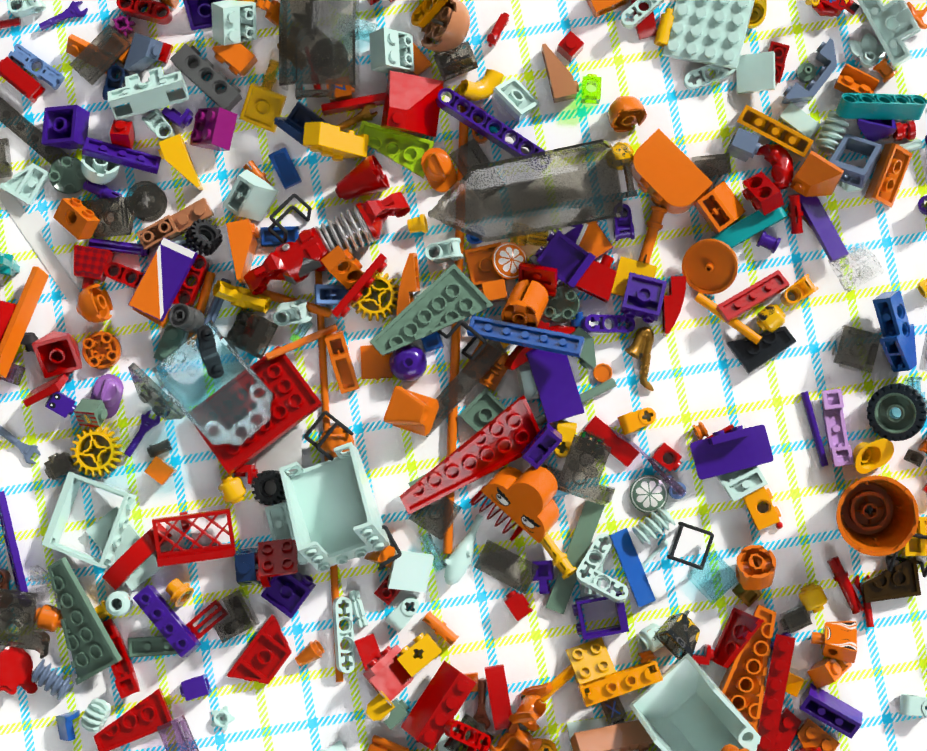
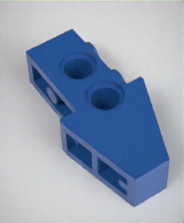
(897, 333)

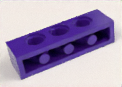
(167, 621)

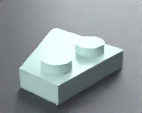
(27, 184)

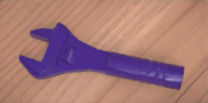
(71, 11)
(146, 424)

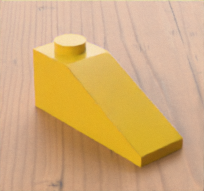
(177, 155)

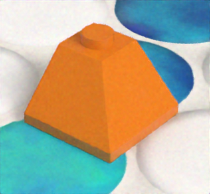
(816, 177)

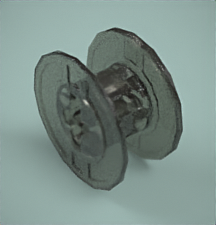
(156, 205)

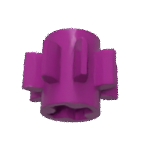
(121, 20)

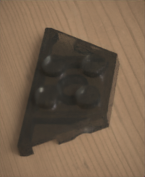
(115, 215)
(152, 394)

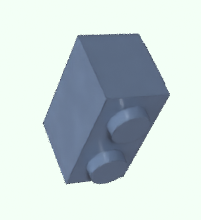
(743, 145)

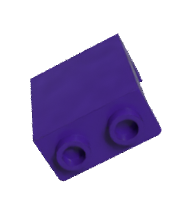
(565, 256)

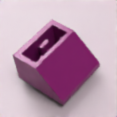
(213, 128)

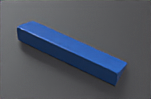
(632, 567)

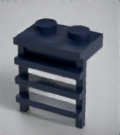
(295, 122)

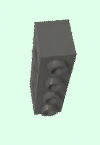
(182, 60)

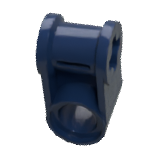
(111, 82)

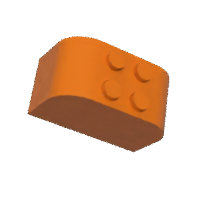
(668, 174)

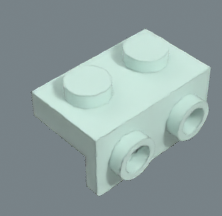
(279, 521)

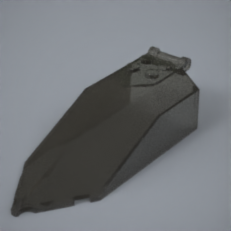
(318, 45)
(538, 193)

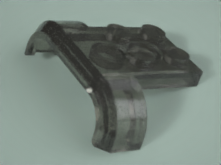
(583, 471)
(18, 622)

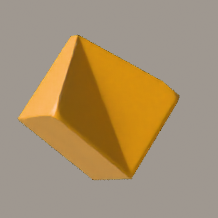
(794, 684)

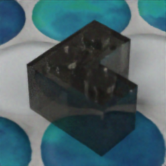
(241, 617)

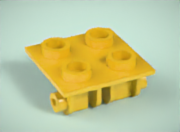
(590, 661)

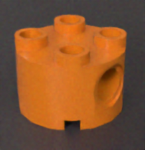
(755, 567)

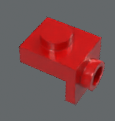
(706, 658)

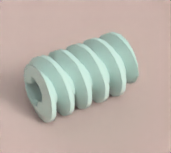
(831, 131)
(653, 525)

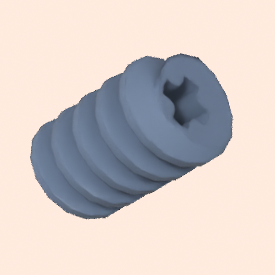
(51, 680)

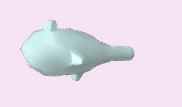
(462, 555)

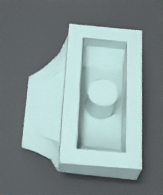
(526, 382)

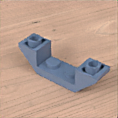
(825, 56)

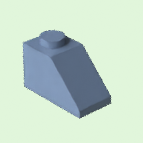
(142, 53)

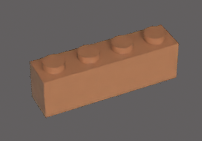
(616, 737)

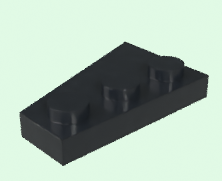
(754, 356)

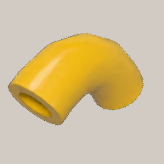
(482, 89)

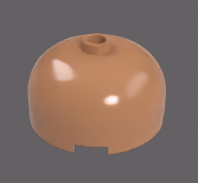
(454, 30)

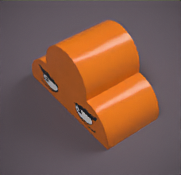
(526, 498)

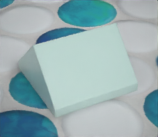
(515, 99)

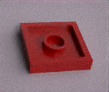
(45, 390)

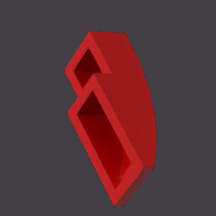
(673, 302)
(498, 696)

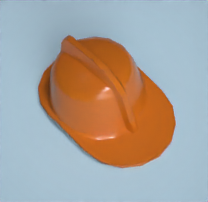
(438, 169)

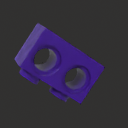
(542, 446)

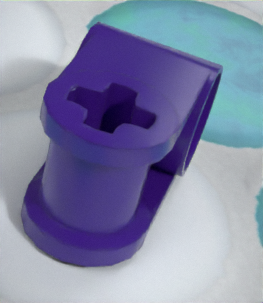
(624, 227)

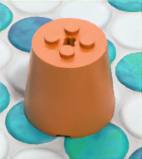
(887, 526)

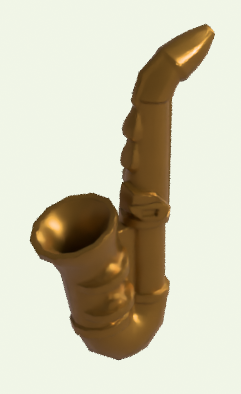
(643, 344)

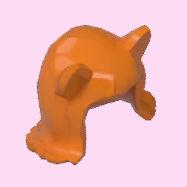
(517, 740)

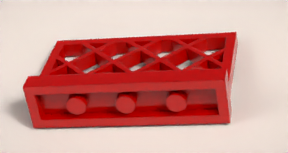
(198, 553)

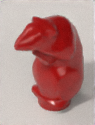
(781, 162)

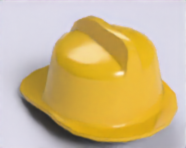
(872, 455)

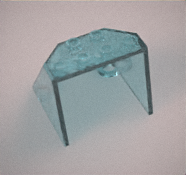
(221, 408)

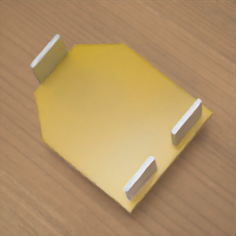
(379, 708)

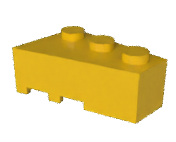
(334, 143)

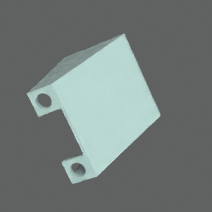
(333, 510)

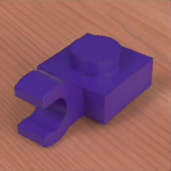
(543, 575)

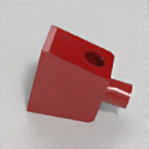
(598, 279)

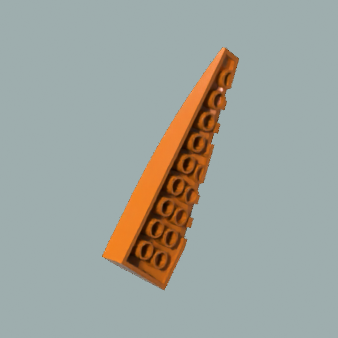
(746, 675)

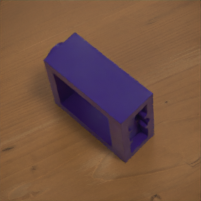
(600, 632)

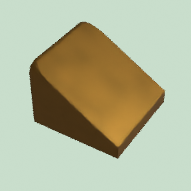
(748, 597)

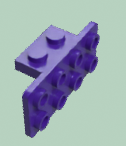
(731, 451)

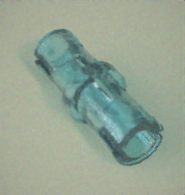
(431, 548)

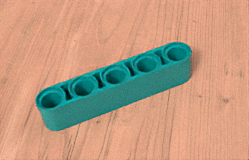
(881, 106)
(749, 227)

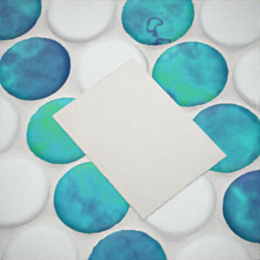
(279, 454)

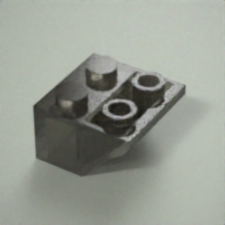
(252, 333)

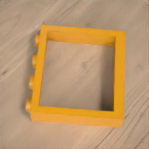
(620, 683)

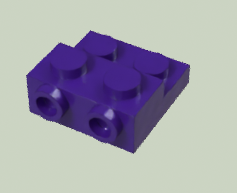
(643, 297)
(289, 592)

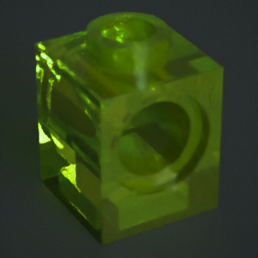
(591, 97)

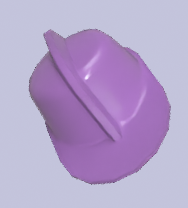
(110, 390)

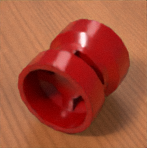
(905, 130)

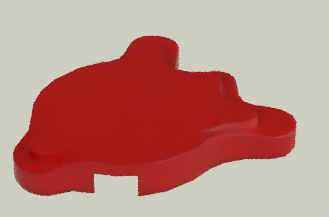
(16, 670)

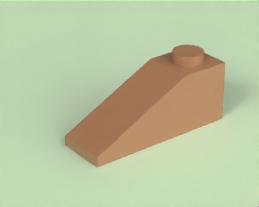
(560, 79)

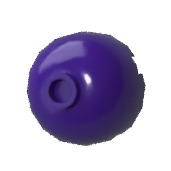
(408, 363)

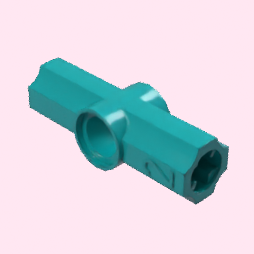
(8, 265)

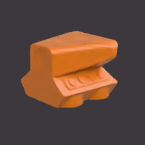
(411, 411)

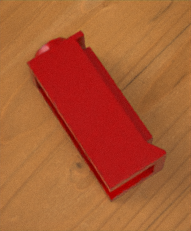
(20, 80)

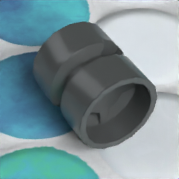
(186, 318)

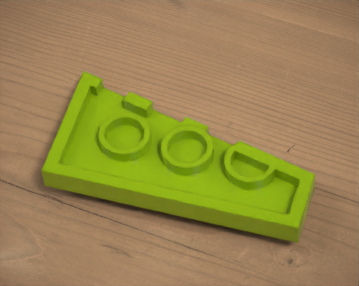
(397, 146)

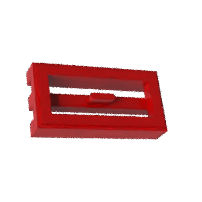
(194, 629)

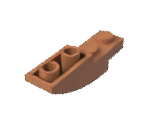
(174, 225)

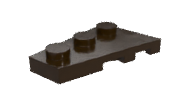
(894, 584)

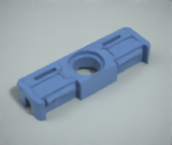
(46, 73)

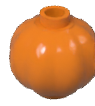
(335, 439)

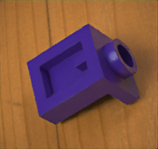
(174, 116)

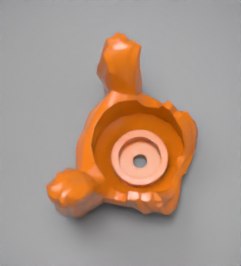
(530, 707)

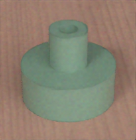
(806, 72)

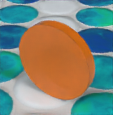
(710, 266)

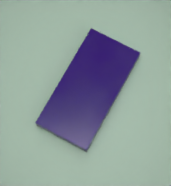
(555, 385)

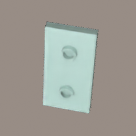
(100, 533)

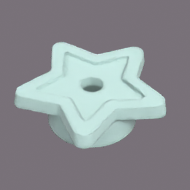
(217, 718)

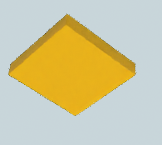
(262, 107)
(626, 266)

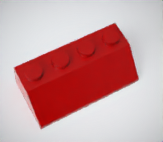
(438, 705)

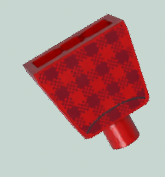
(90, 264)

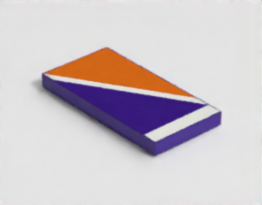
(588, 237)
(163, 279)

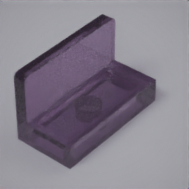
(177, 735)

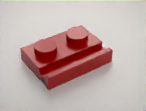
(544, 275)

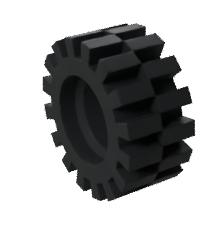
(200, 244)
(259, 489)

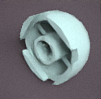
(98, 170)

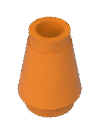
(310, 653)

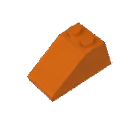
(243, 246)

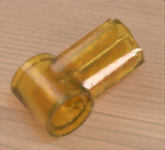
(534, 239)

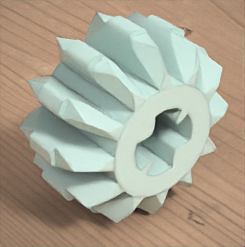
(96, 715)

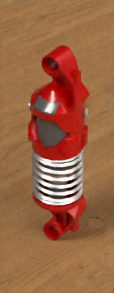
(296, 259)

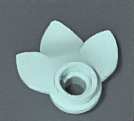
(867, 49)

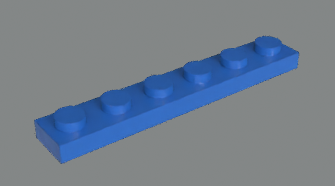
(527, 336)

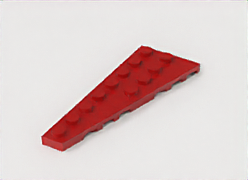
(483, 453)

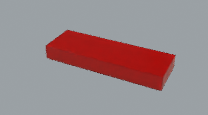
(619, 448)

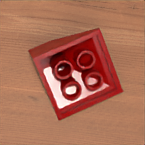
(411, 104)

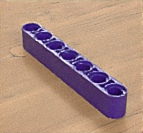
(487, 121)

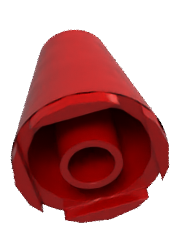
(363, 180)

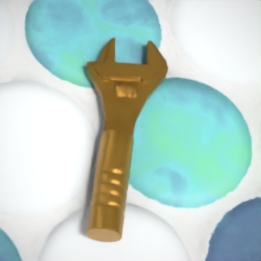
(364, 115)

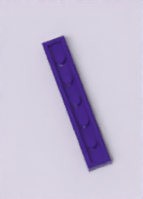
(11, 545)

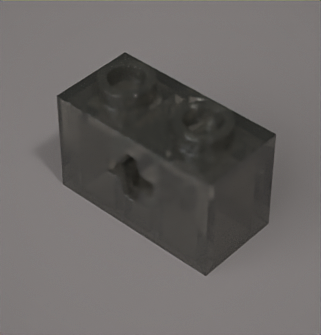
(455, 61)

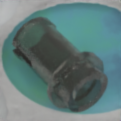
(159, 448)

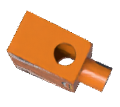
(838, 640)

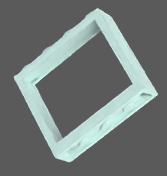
(62, 512)

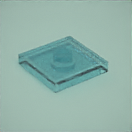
(715, 577)

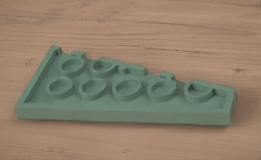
(440, 305)
(82, 627)

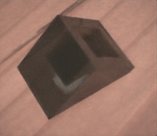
(914, 457)

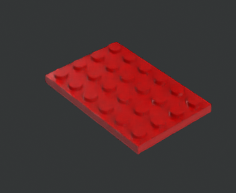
(290, 405)

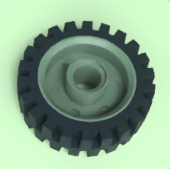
(912, 412)

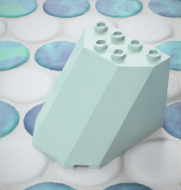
(691, 712)

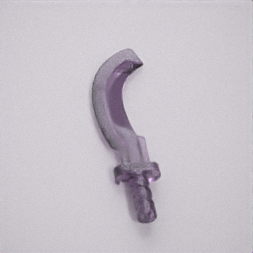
(667, 478)

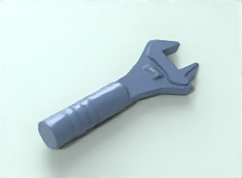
(25, 449)

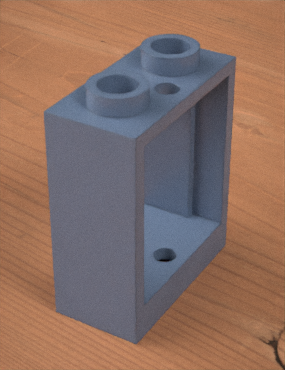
(857, 176)

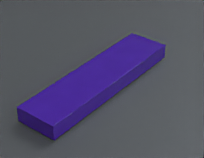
(121, 155)
(823, 228)

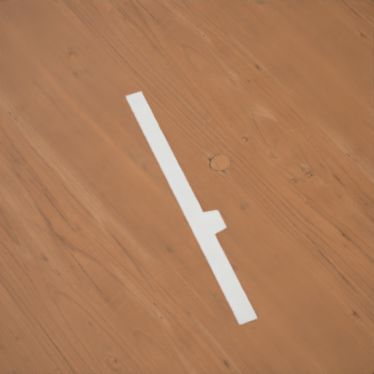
(30, 226)

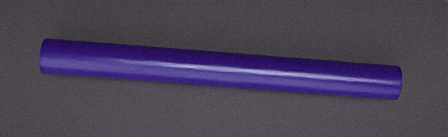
(814, 429)

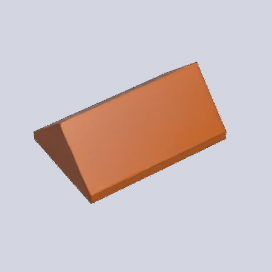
(888, 174)

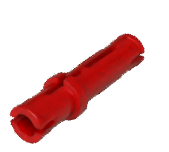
(841, 577)

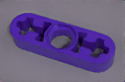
(600, 328)

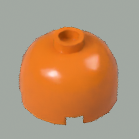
(626, 112)
(94, 304)

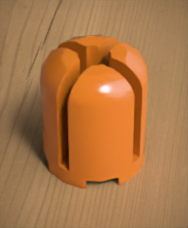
(525, 304)

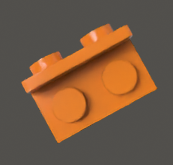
(855, 81)

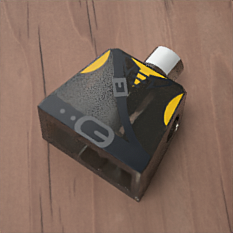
(679, 634)

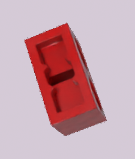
(762, 193)

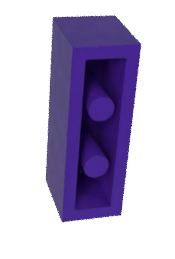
(831, 710)

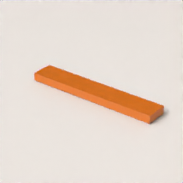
(21, 318)

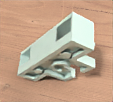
(892, 25)
(147, 95)

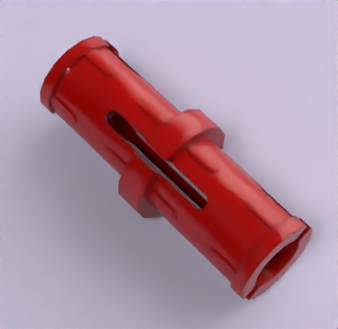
(794, 202)

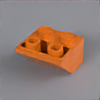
(719, 207)

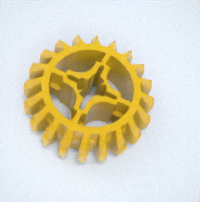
(383, 292)
(98, 459)

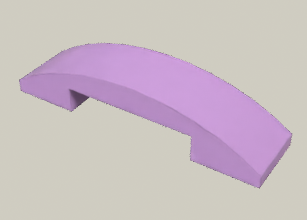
(835, 428)

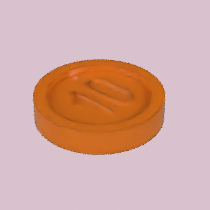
(602, 372)

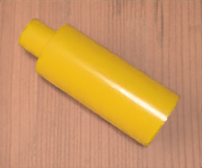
(664, 28)

